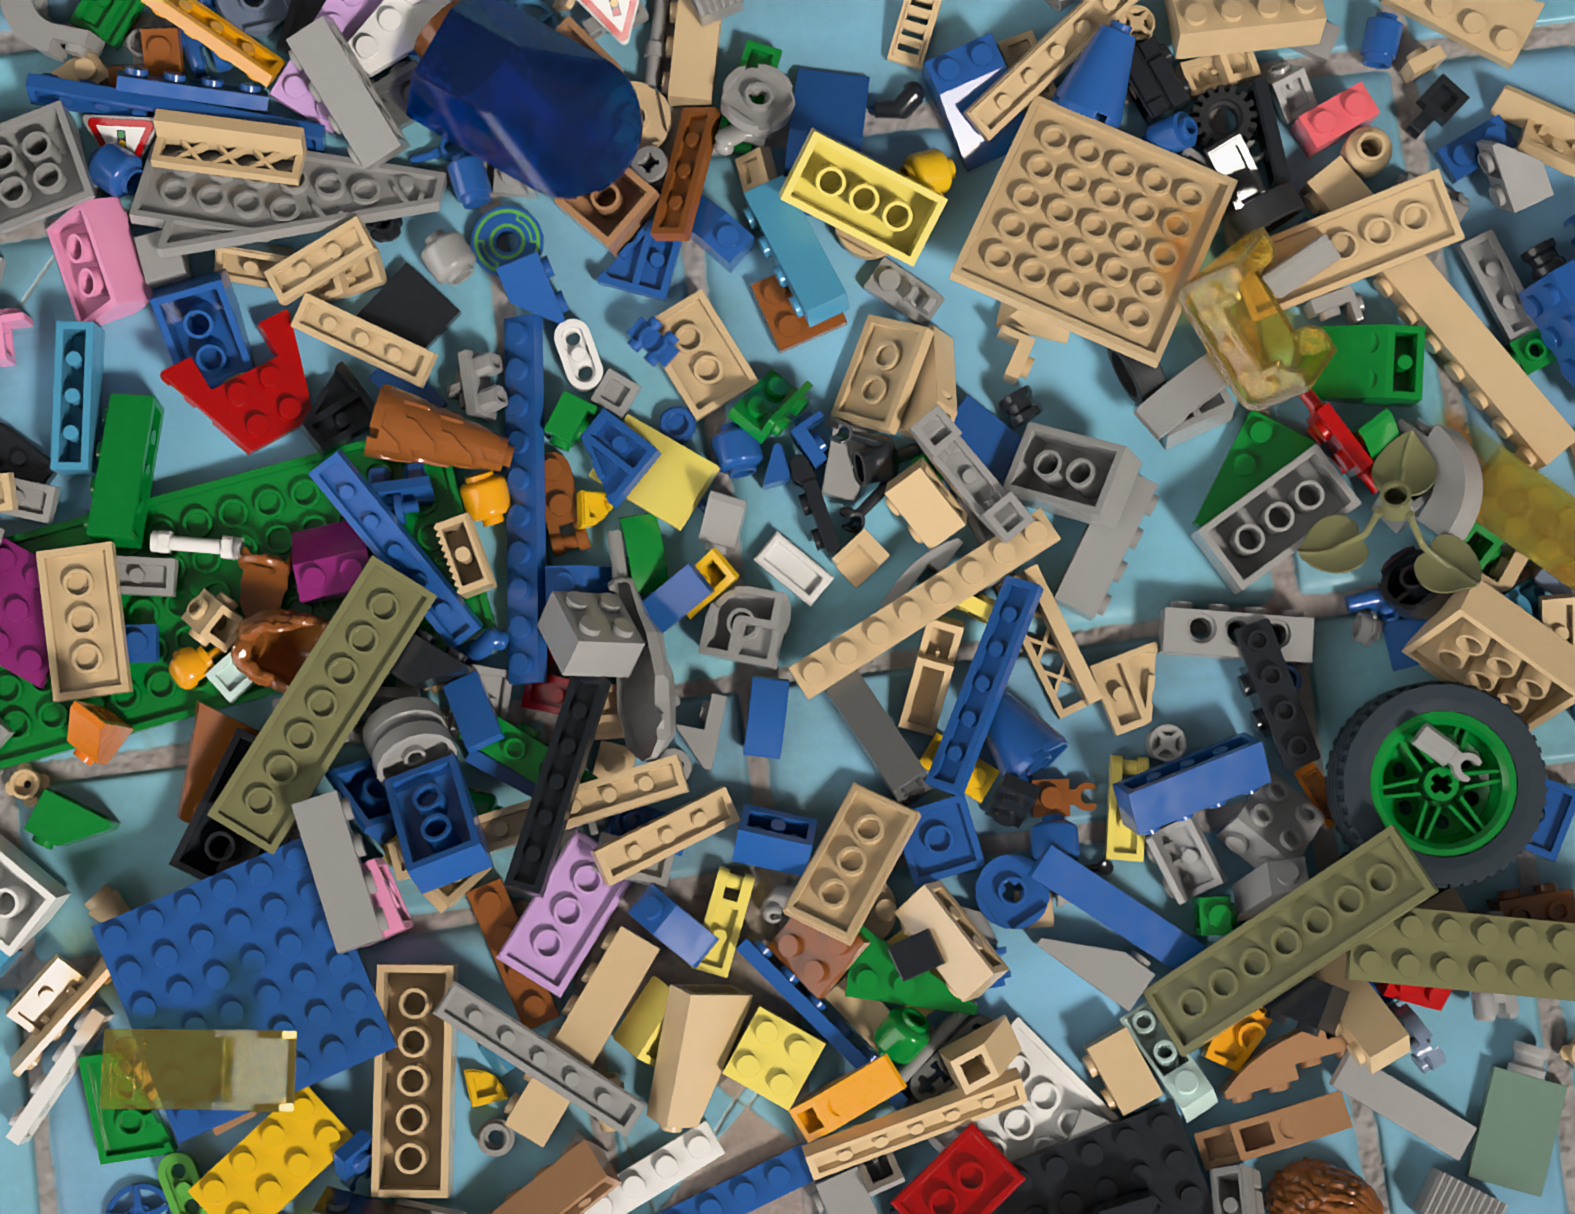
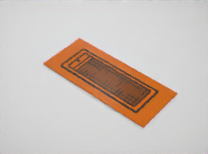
(1314, 786)

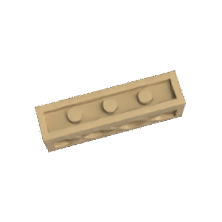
(232, 140)
(1064, 645)

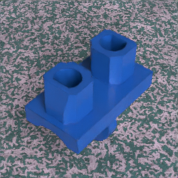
(405, 494)

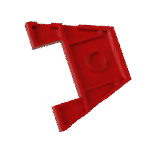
(259, 403)

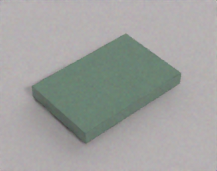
(1516, 1131)

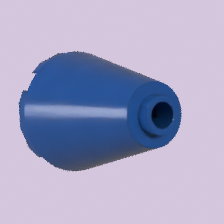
(1100, 76)
(1022, 740)

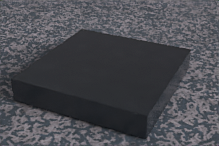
(411, 308)

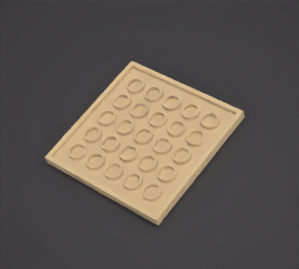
(1094, 230)

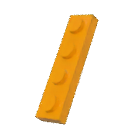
(221, 37)

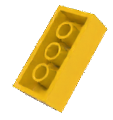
(274, 1160)

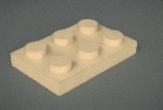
(709, 364)
(882, 374)

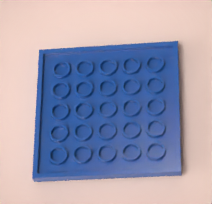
(246, 957)

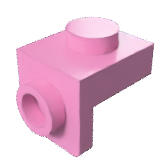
(11, 319)

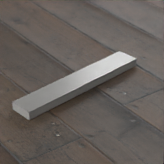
(540, 1058)

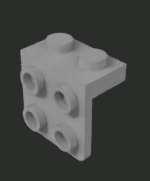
(1272, 824)

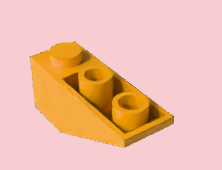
(847, 1098)

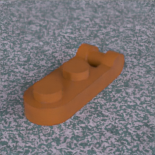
(562, 505)

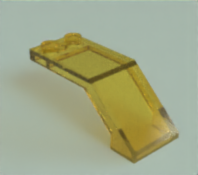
(199, 1069)

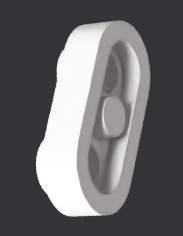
(578, 356)

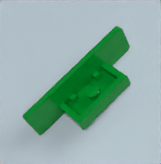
(523, 751)

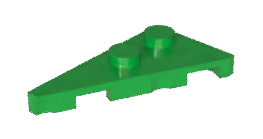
(1255, 455)
(877, 979)

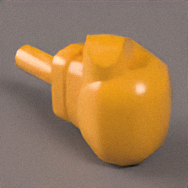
(191, 665)

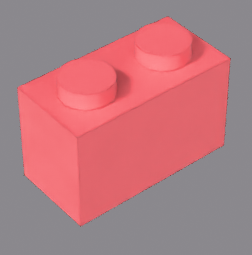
(1334, 120)

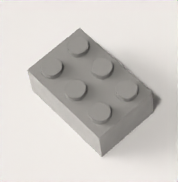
(1072, 475)

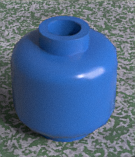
(115, 169)
(736, 451)
(1056, 832)

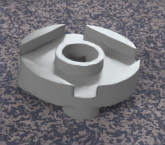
(757, 118)

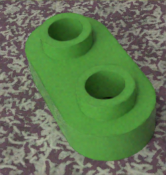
(176, 1187)

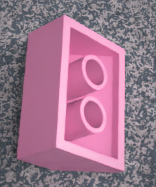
(99, 261)

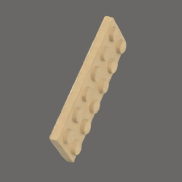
(1373, 235)

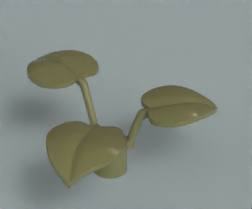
(1398, 473)

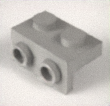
(1184, 859)

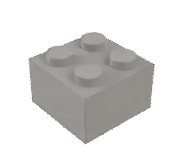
(590, 634)

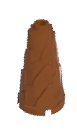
(420, 432)

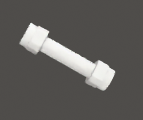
(165, 542)

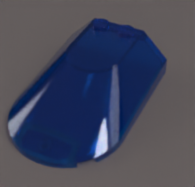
(526, 100)

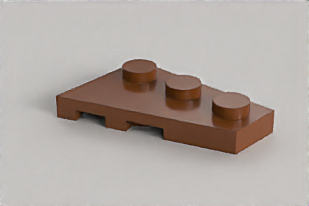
(207, 746)

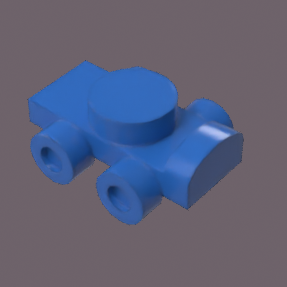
(658, 347)

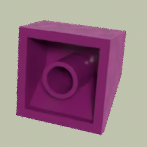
(327, 561)

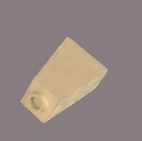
(693, 1049)

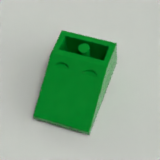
(1374, 365)

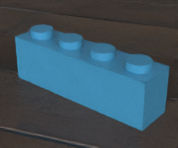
(796, 252)
(77, 398)

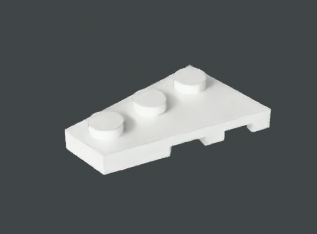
(392, 32)

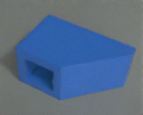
(529, 286)

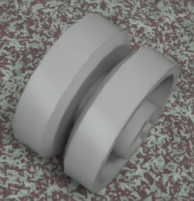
(406, 736)

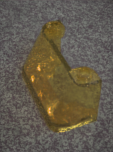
(1248, 329)

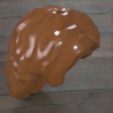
(275, 645)
(1319, 1188)

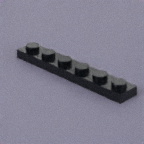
(557, 785)

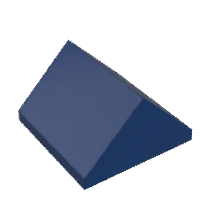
(367, 798)

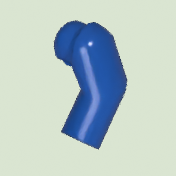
(1373, 601)
(485, 644)

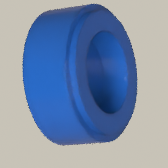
(678, 424)

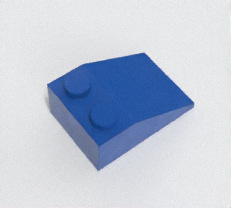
(955, 83)
(829, 104)
(205, 323)
(437, 824)

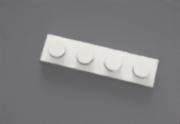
(49, 1087)
(661, 1170)

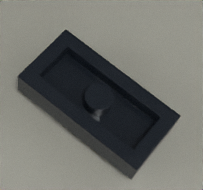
(1012, 801)

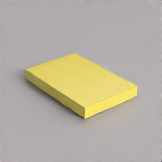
(673, 482)

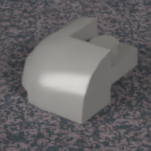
(747, 626)

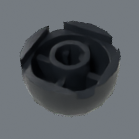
(1403, 590)

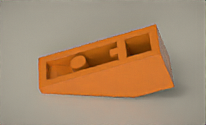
(95, 732)

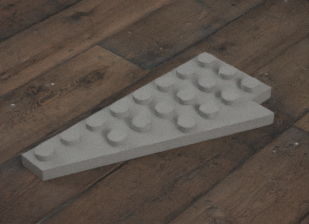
(222, 211)

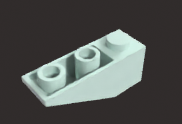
(1176, 1074)

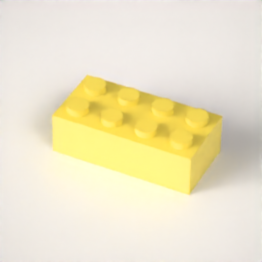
(862, 197)

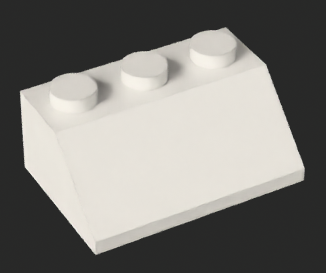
(26, 897)

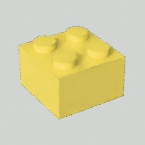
(774, 1057)

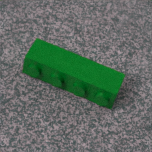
(124, 470)

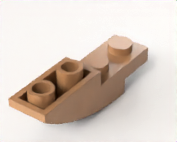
(1274, 1063)
(1273, 1130)

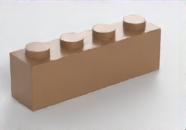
(567, 1185)

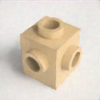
(213, 619)

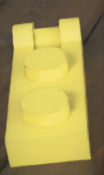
(1119, 840)
(725, 920)

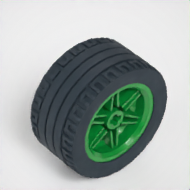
(1507, 783)

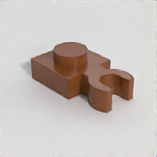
(1057, 797)

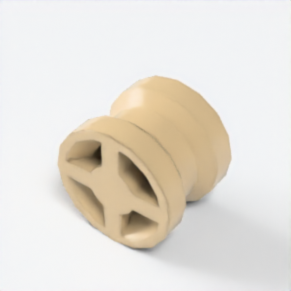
(1140, 20)

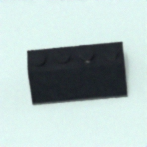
(207, 844)

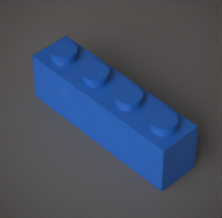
(1192, 783)

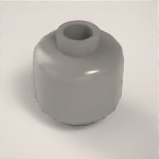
(448, 257)

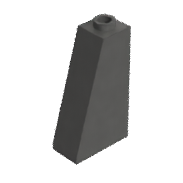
(879, 738)

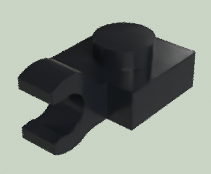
(1438, 105)

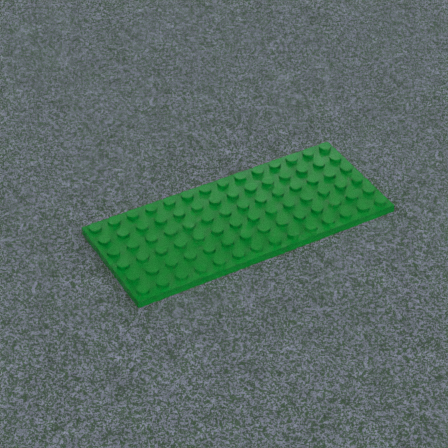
(254, 505)

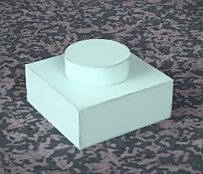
(229, 679)

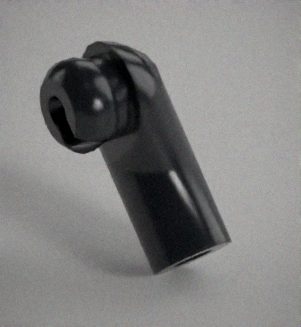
(903, 105)

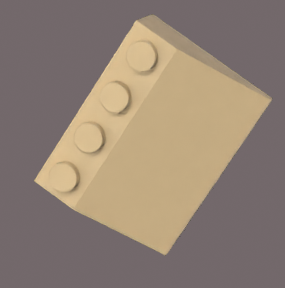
(1499, 649)

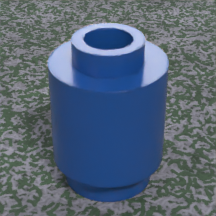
(1381, 40)
(1172, 133)
(469, 180)

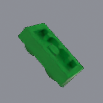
(769, 405)

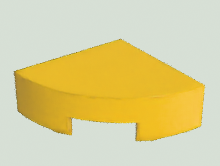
(591, 508)
(484, 1087)

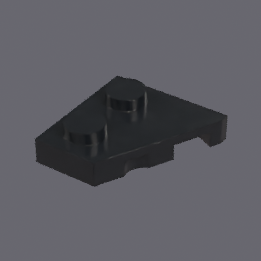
(339, 414)

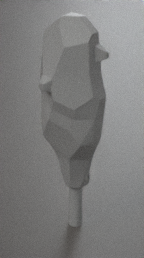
(648, 696)

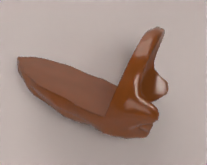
(262, 581)

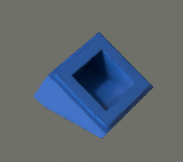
(777, 470)

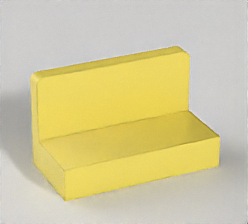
(643, 1023)

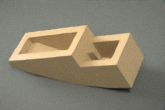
(931, 675)

